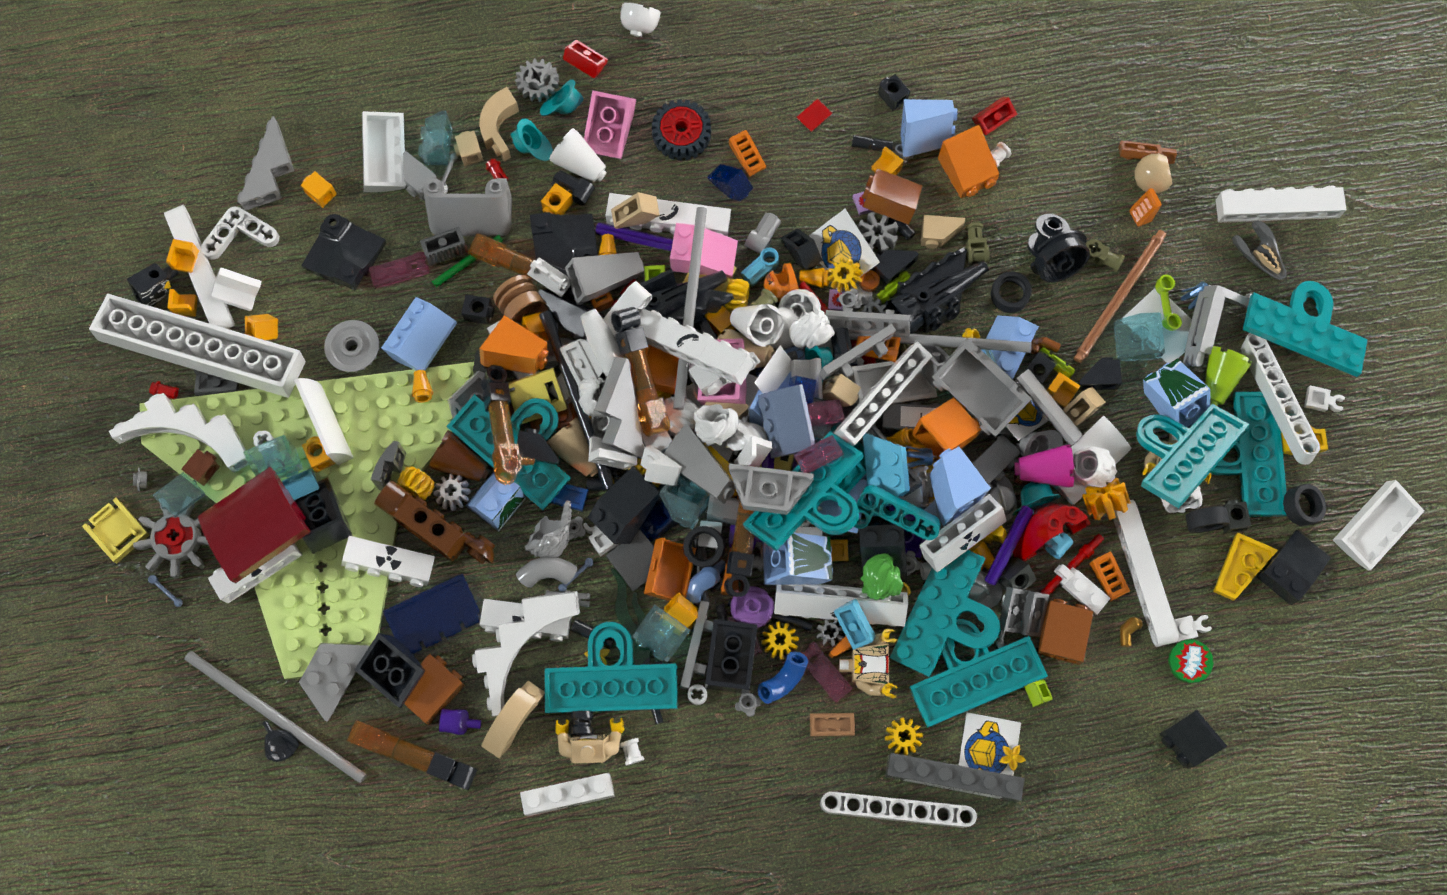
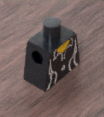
(151, 284)

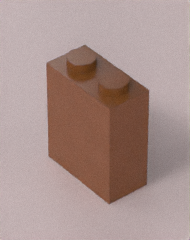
(891, 196)
(1065, 632)
(434, 689)

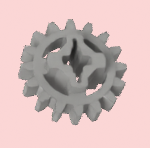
(542, 73)

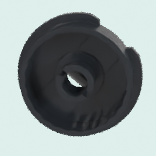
(1057, 249)

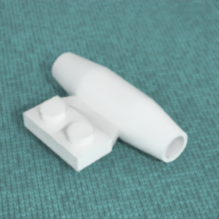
(596, 354)

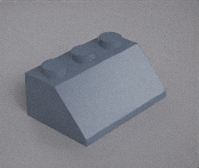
(786, 420)

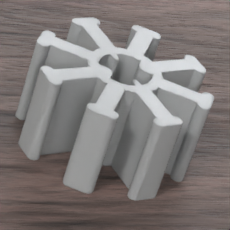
(887, 234)

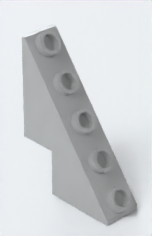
(269, 163)
(619, 404)

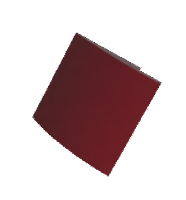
(252, 525)

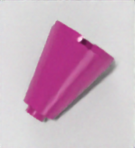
(1048, 467)

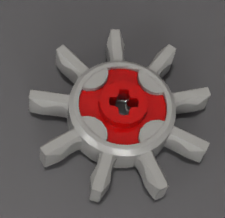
(162, 541)

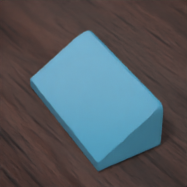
(301, 484)
(855, 624)

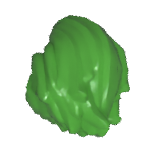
(881, 577)

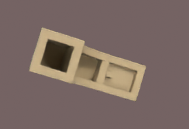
(493, 114)
(511, 718)

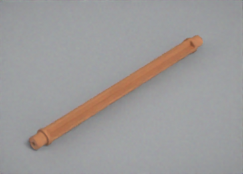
(1120, 295)

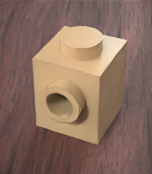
(468, 148)

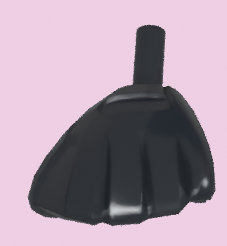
(278, 744)

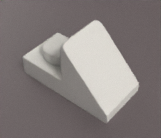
(659, 467)

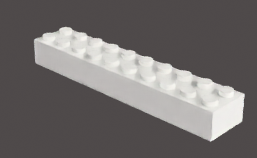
(197, 345)

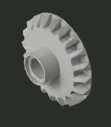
(349, 334)

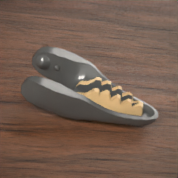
(1266, 254)

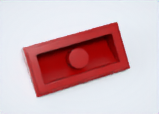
(584, 58)
(995, 115)

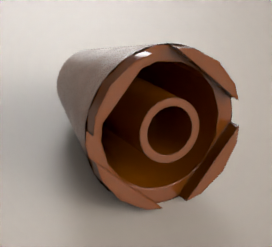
(458, 459)

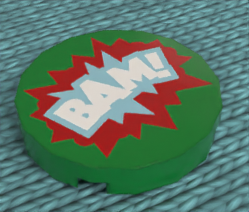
(1190, 661)

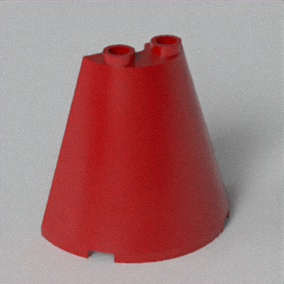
(1047, 523)

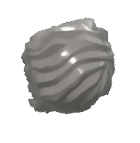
(551, 536)

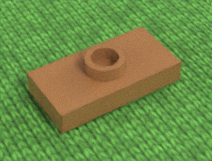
(832, 724)

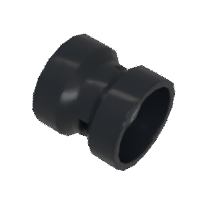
(581, 723)

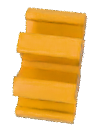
(1106, 499)

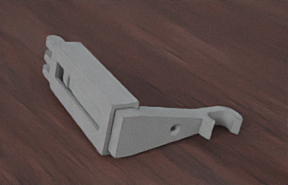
(1206, 321)

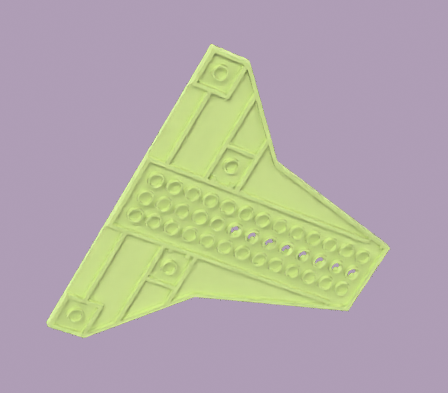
(371, 416)

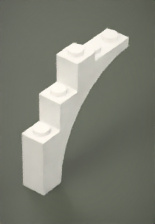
(189, 421)
(497, 660)

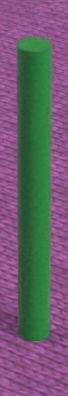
(458, 267)

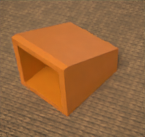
(968, 162)
(514, 348)
(946, 428)

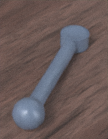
(588, 563)
(154, 580)

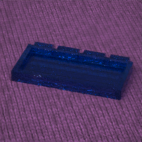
(433, 612)

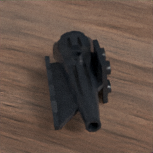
(936, 292)
(670, 297)

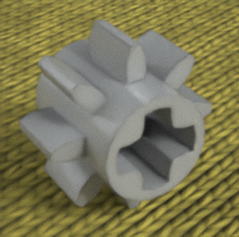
(826, 638)

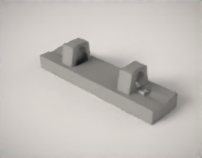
(869, 322)
(873, 343)
(691, 667)

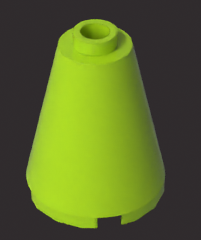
(1224, 373)

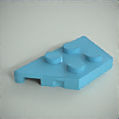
(885, 466)

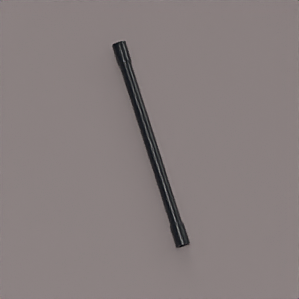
(551, 330)

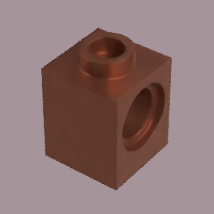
(201, 466)

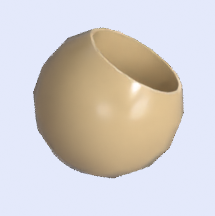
(1153, 173)

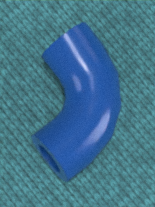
(785, 679)

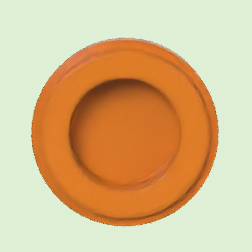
(870, 281)

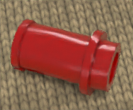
(495, 169)
(169, 391)

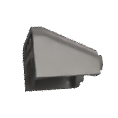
(472, 213)
(981, 387)

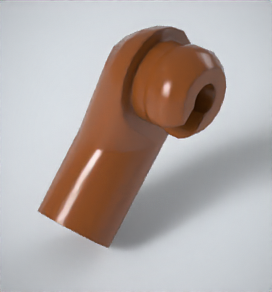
(1044, 342)

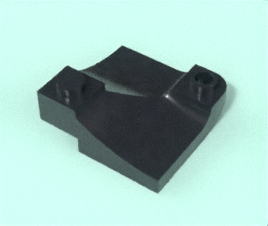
(563, 237)
(343, 252)

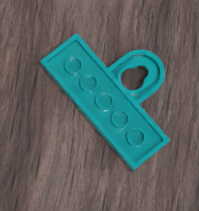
(1305, 333)
(1193, 456)
(1259, 457)
(537, 481)
(777, 528)
(937, 612)
(978, 680)
(611, 687)

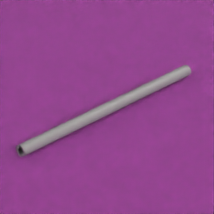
(690, 304)
(948, 341)
(275, 717)

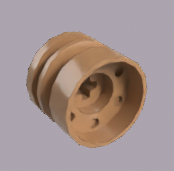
(519, 298)

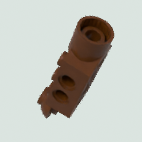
(407, 511)

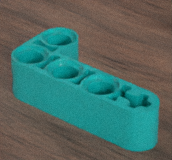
(897, 516)

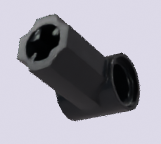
(580, 189)
(841, 344)

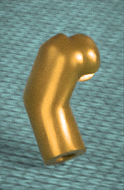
(1127, 629)

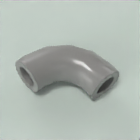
(546, 568)

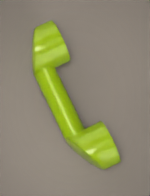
(1163, 286)

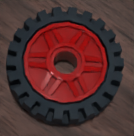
(677, 116)

